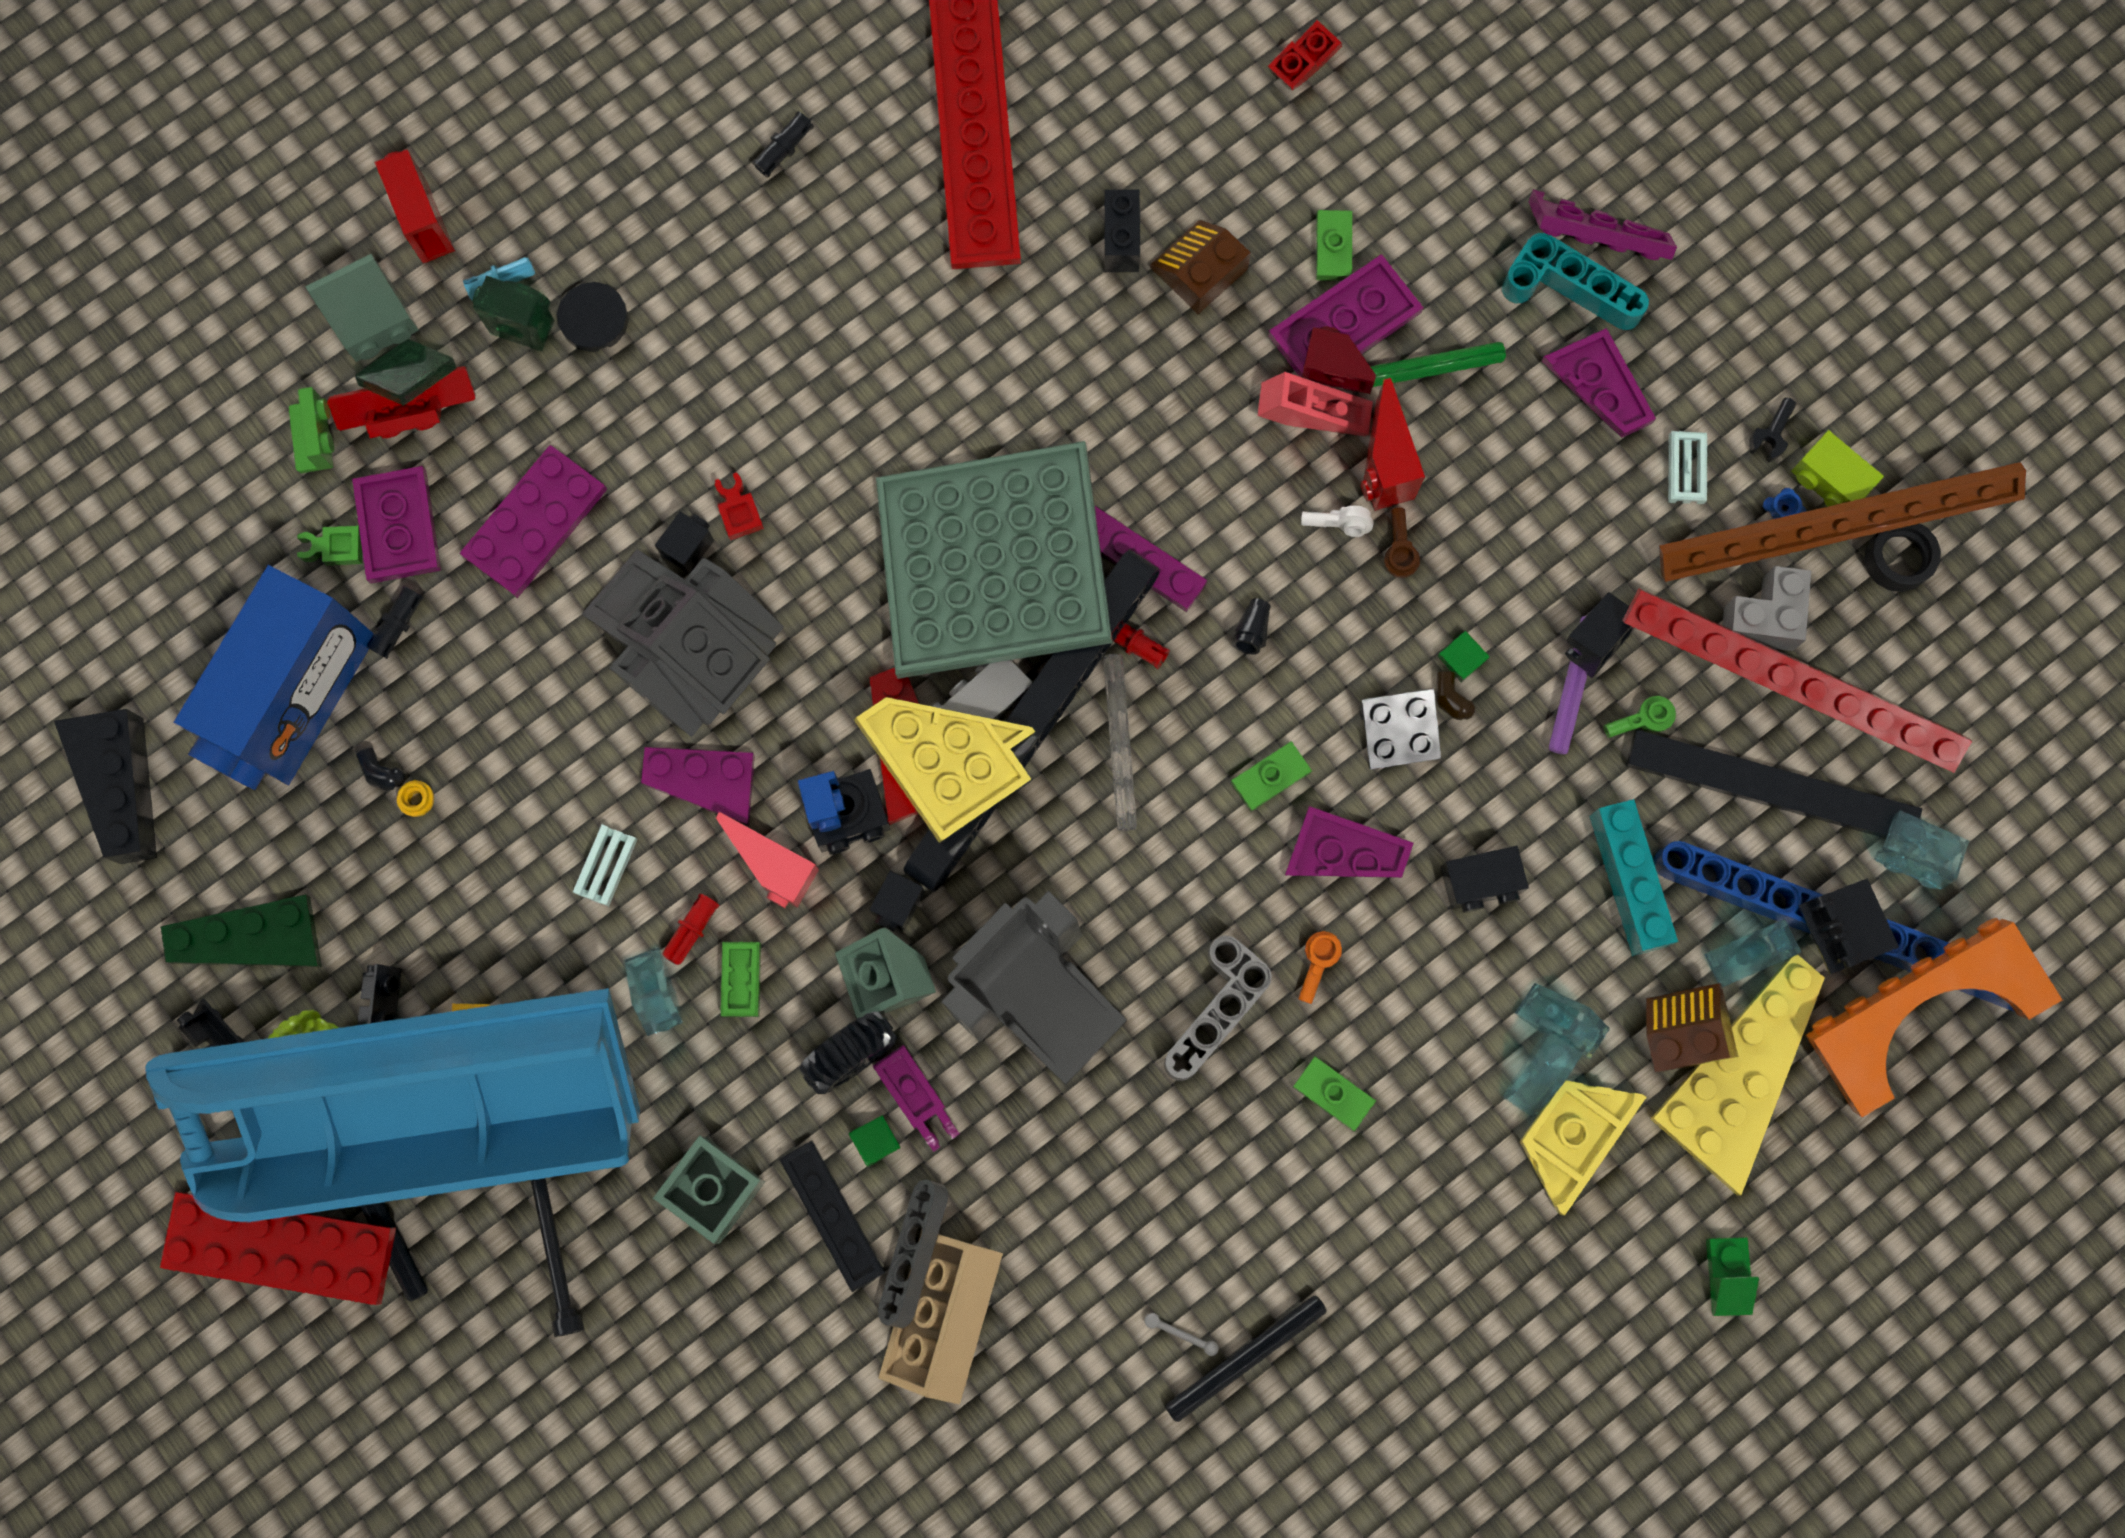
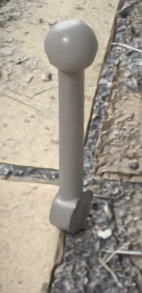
(1210, 1348)

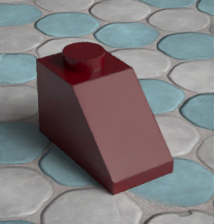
(1337, 361)

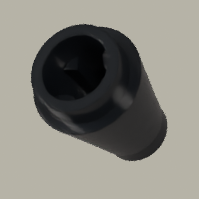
(1252, 627)

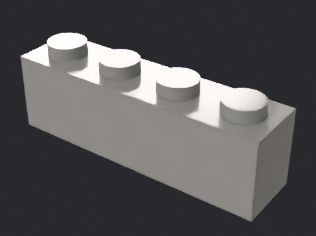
(990, 692)

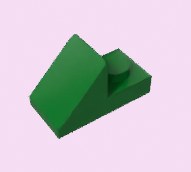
(1730, 1277)

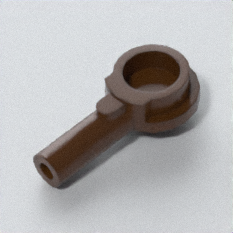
(1401, 558)

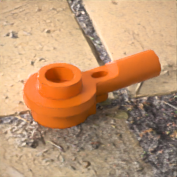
(1322, 951)

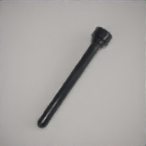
(566, 1317)

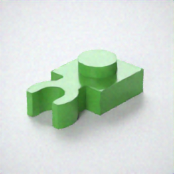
(336, 546)

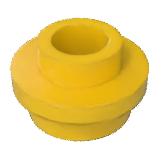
(407, 791)

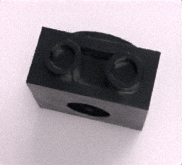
(865, 822)

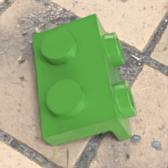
(310, 432)

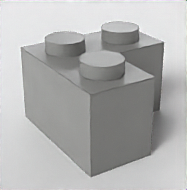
(1779, 615)

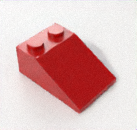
(1392, 464)

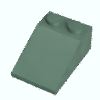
(363, 308)

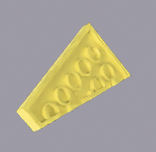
(1728, 1103)

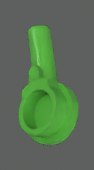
(1654, 715)

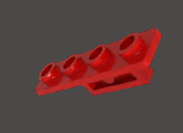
(388, 418)

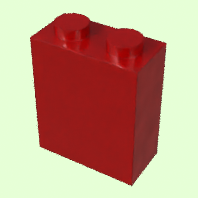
(414, 206)

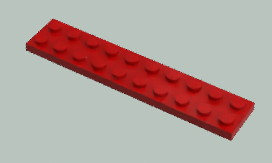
(974, 133)

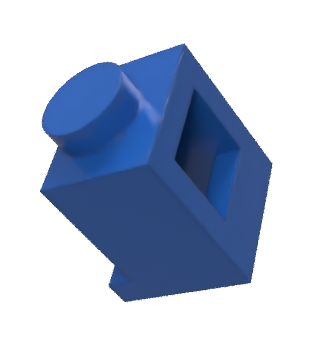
(821, 801)

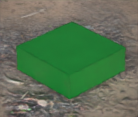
(1463, 656)

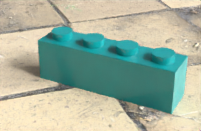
(1633, 877)

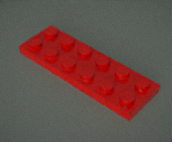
(286, 1253)

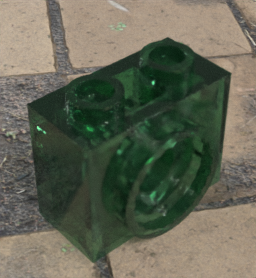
(514, 312)

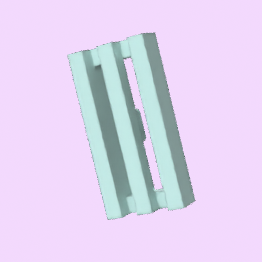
(1673, 470)
(591, 862)

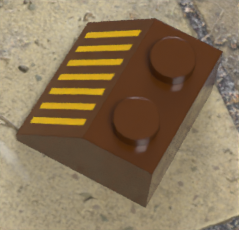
(1202, 264)
(1689, 1028)

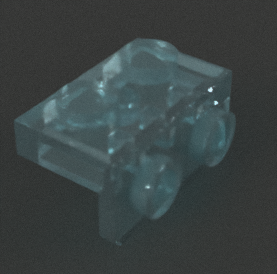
(1922, 851)

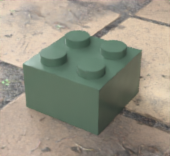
(709, 1190)

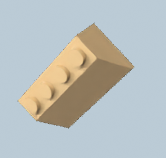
(940, 1342)

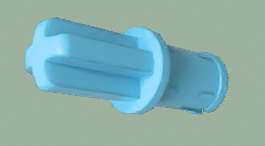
(513, 271)

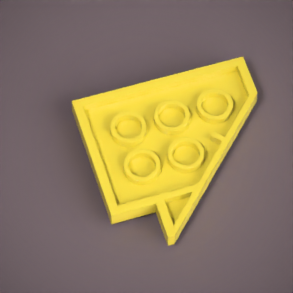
(946, 759)

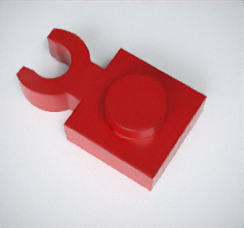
(739, 511)

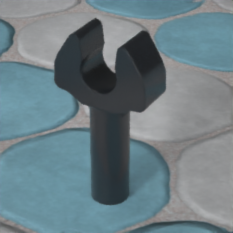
(1773, 432)

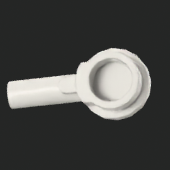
(1352, 520)

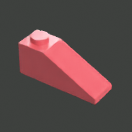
(1313, 406)
(774, 866)

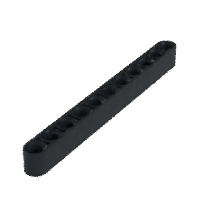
(1041, 710)

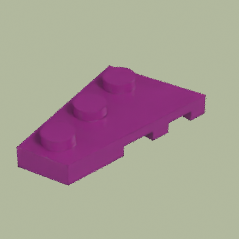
(1602, 381)
(703, 777)
(1346, 849)

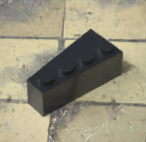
(113, 779)

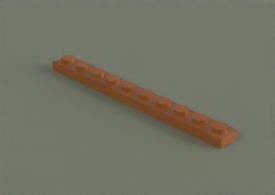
(1843, 521)

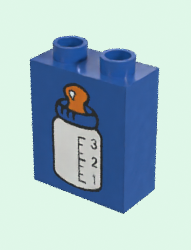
(273, 681)

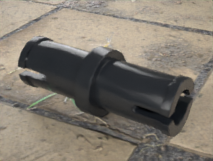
(782, 144)
(395, 622)

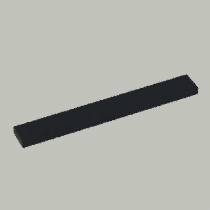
(1765, 784)

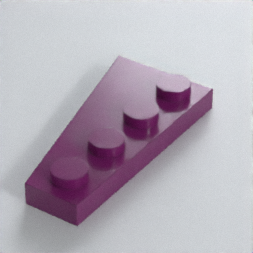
(1600, 227)

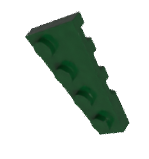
(260, 934)

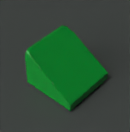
(874, 1141)

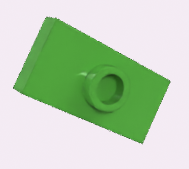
(1333, 245)
(1271, 776)
(740, 979)
(1334, 1094)

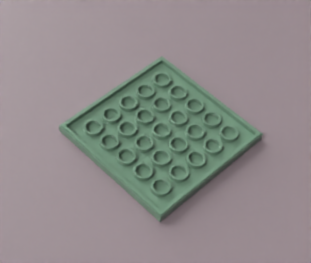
(992, 560)

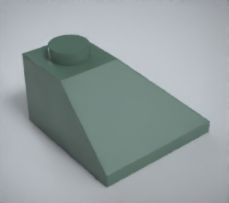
(883, 973)

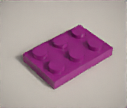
(396, 524)

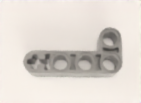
(1212, 1015)

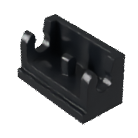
(1599, 635)

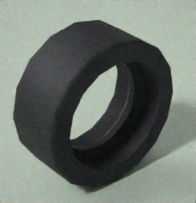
(1892, 581)

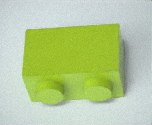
(1836, 471)

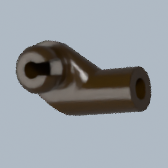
(1451, 701)

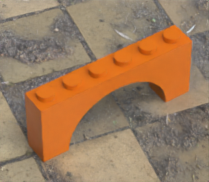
(1858, 1040)

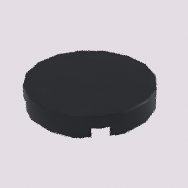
(592, 316)

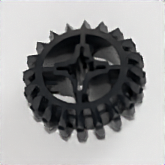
(848, 1052)

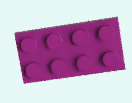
(1363, 305)
(533, 521)

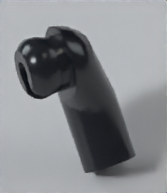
(378, 775)

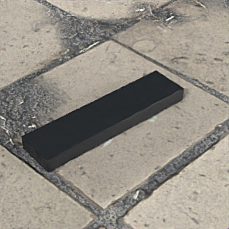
(832, 1216)

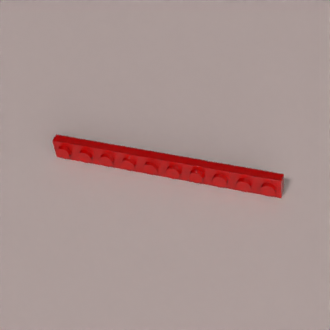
(1796, 680)

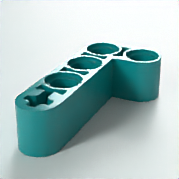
(1575, 288)

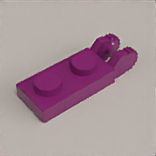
(913, 1094)

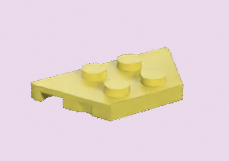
(1575, 1137)

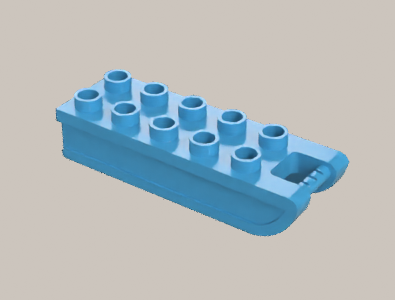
(403, 1107)

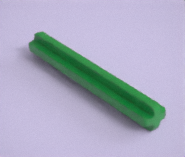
(1440, 363)

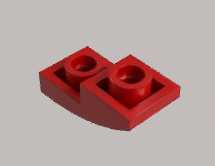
(1305, 56)

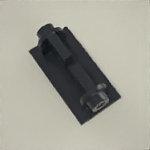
(382, 988)
(208, 1026)

